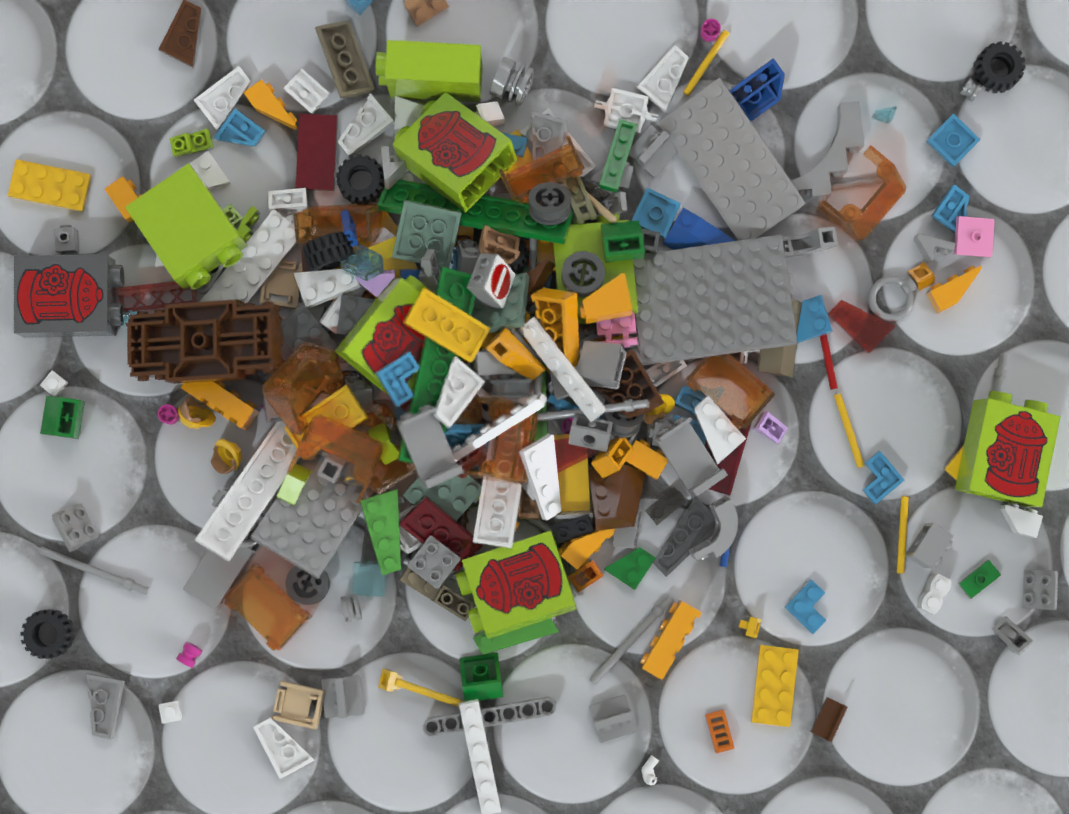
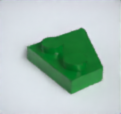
(631, 567)

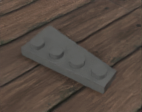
(690, 531)

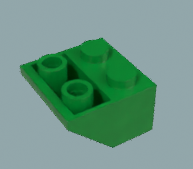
(622, 241)
(62, 417)

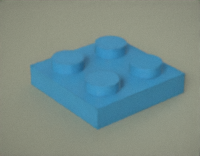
(953, 140)
(656, 212)

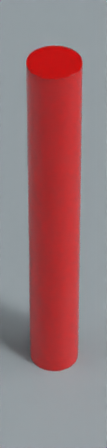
(828, 362)

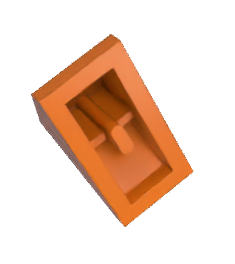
(585, 576)

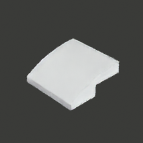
(288, 202)

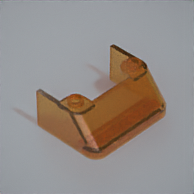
(549, 168)
(324, 220)
(862, 222)
(343, 443)
(506, 460)

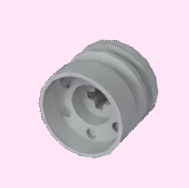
(512, 81)

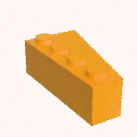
(559, 319)
(224, 402)
(670, 639)

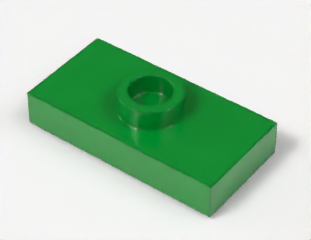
(979, 579)

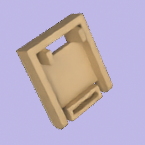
(282, 283)
(295, 704)

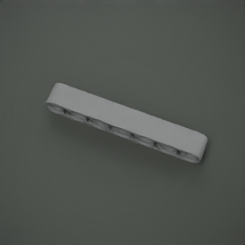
(499, 716)

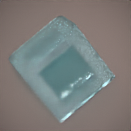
(884, 115)

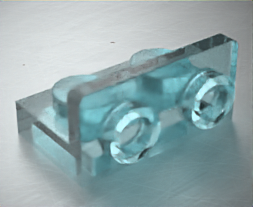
(364, 263)

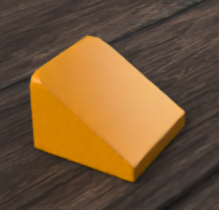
(922, 276)

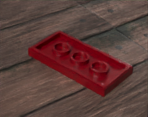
(316, 152)
(729, 464)
(430, 520)

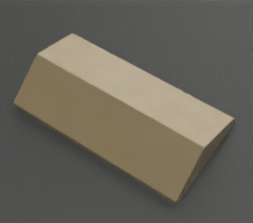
(344, 59)
(781, 359)

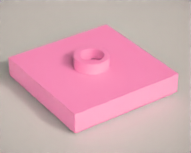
(974, 236)

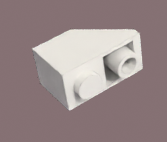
(490, 113)
(1020, 521)

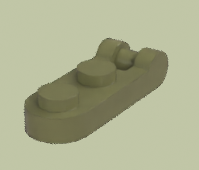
(579, 199)

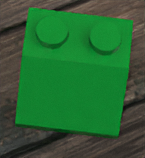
(481, 677)

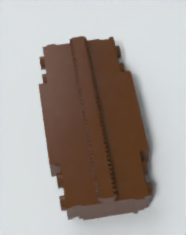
(205, 341)

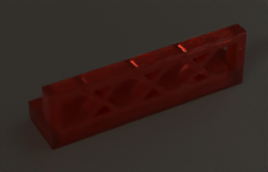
(151, 289)

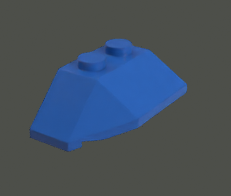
(760, 89)

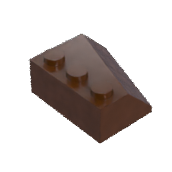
(634, 386)
(616, 497)

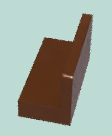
(829, 719)

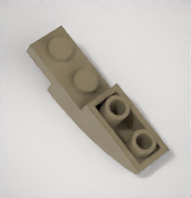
(443, 596)

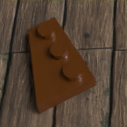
(182, 34)

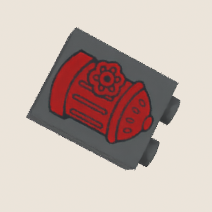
(67, 295)

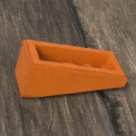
(725, 747)

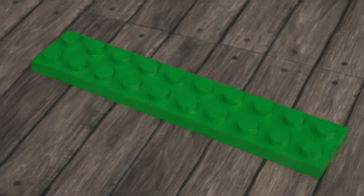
(495, 212)
(435, 358)

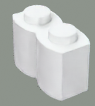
(935, 589)

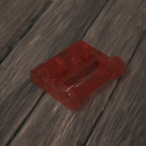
(474, 458)

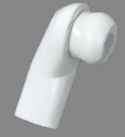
(648, 771)

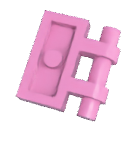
(618, 326)

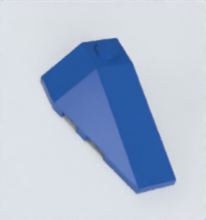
(693, 231)

